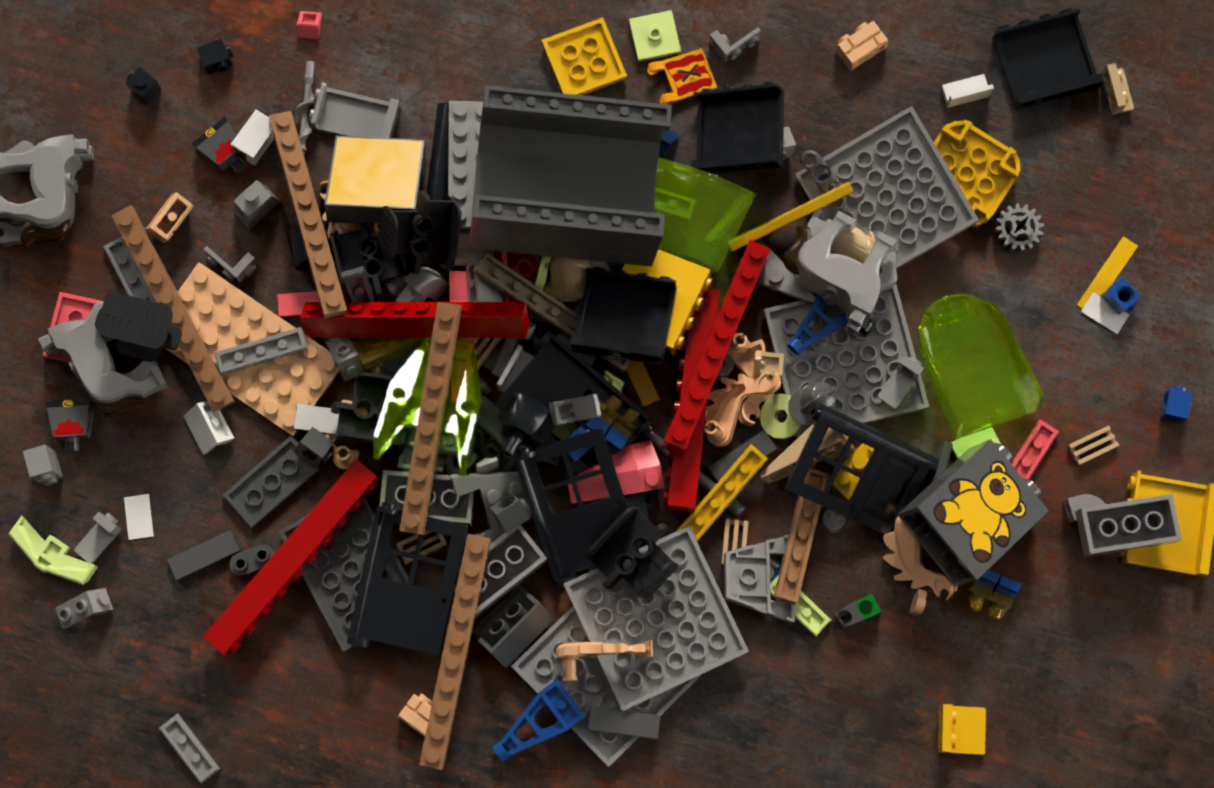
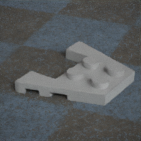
(492, 489)
(749, 579)

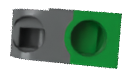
(857, 611)

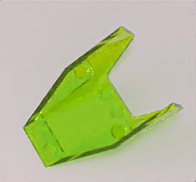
(405, 395)

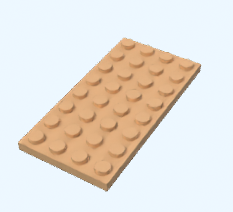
(233, 318)

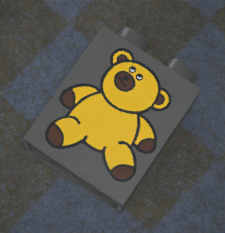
(974, 512)

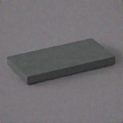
(270, 483)

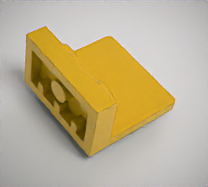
(961, 729)

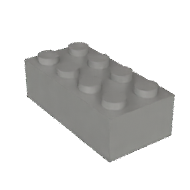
(443, 501)
(1128, 525)
(508, 563)

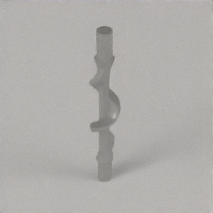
(302, 109)

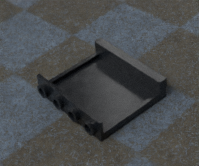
(1046, 59)
(740, 128)
(625, 315)

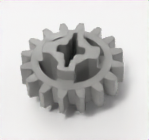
(1027, 234)

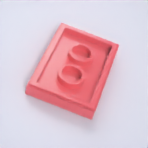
(67, 309)

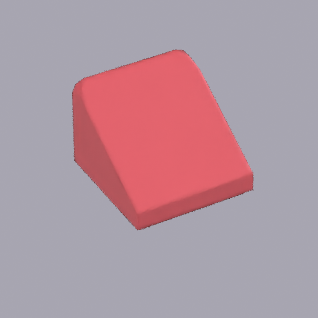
(309, 25)

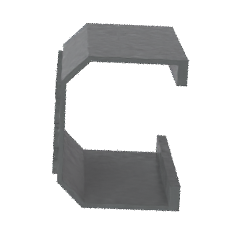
(568, 176)

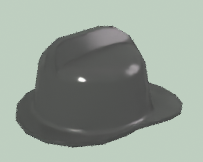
(809, 396)

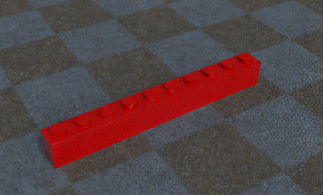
(415, 320)
(715, 348)
(686, 468)
(291, 558)

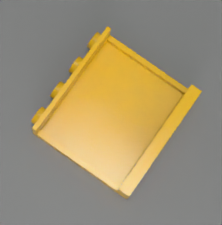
(691, 284)
(1196, 523)

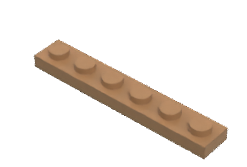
(799, 542)

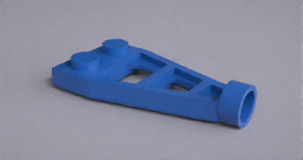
(807, 336)
(562, 706)

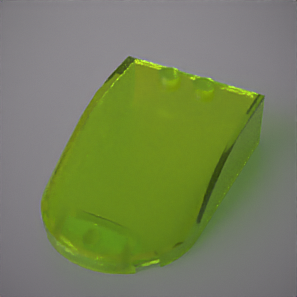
(699, 213)
(976, 365)

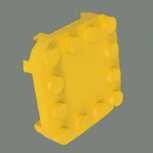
(979, 165)

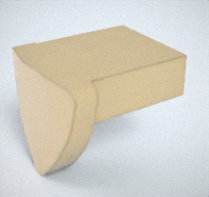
(768, 362)

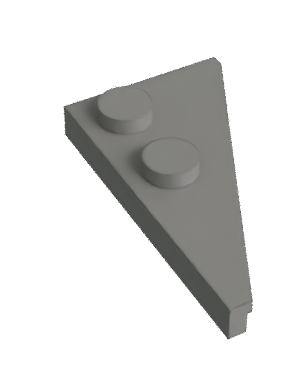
(778, 278)

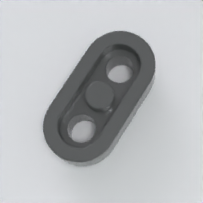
(251, 560)

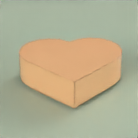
(918, 602)

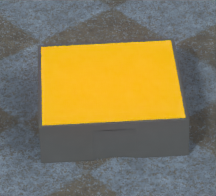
(373, 175)

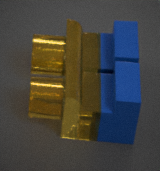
(622, 426)
(1000, 598)

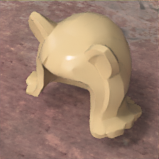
(854, 245)
(566, 279)

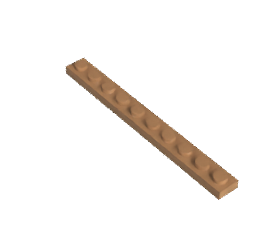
(307, 214)
(167, 294)
(430, 418)
(455, 651)

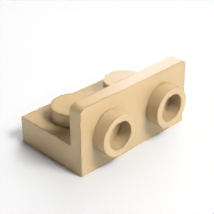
(1117, 89)

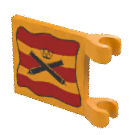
(685, 75)

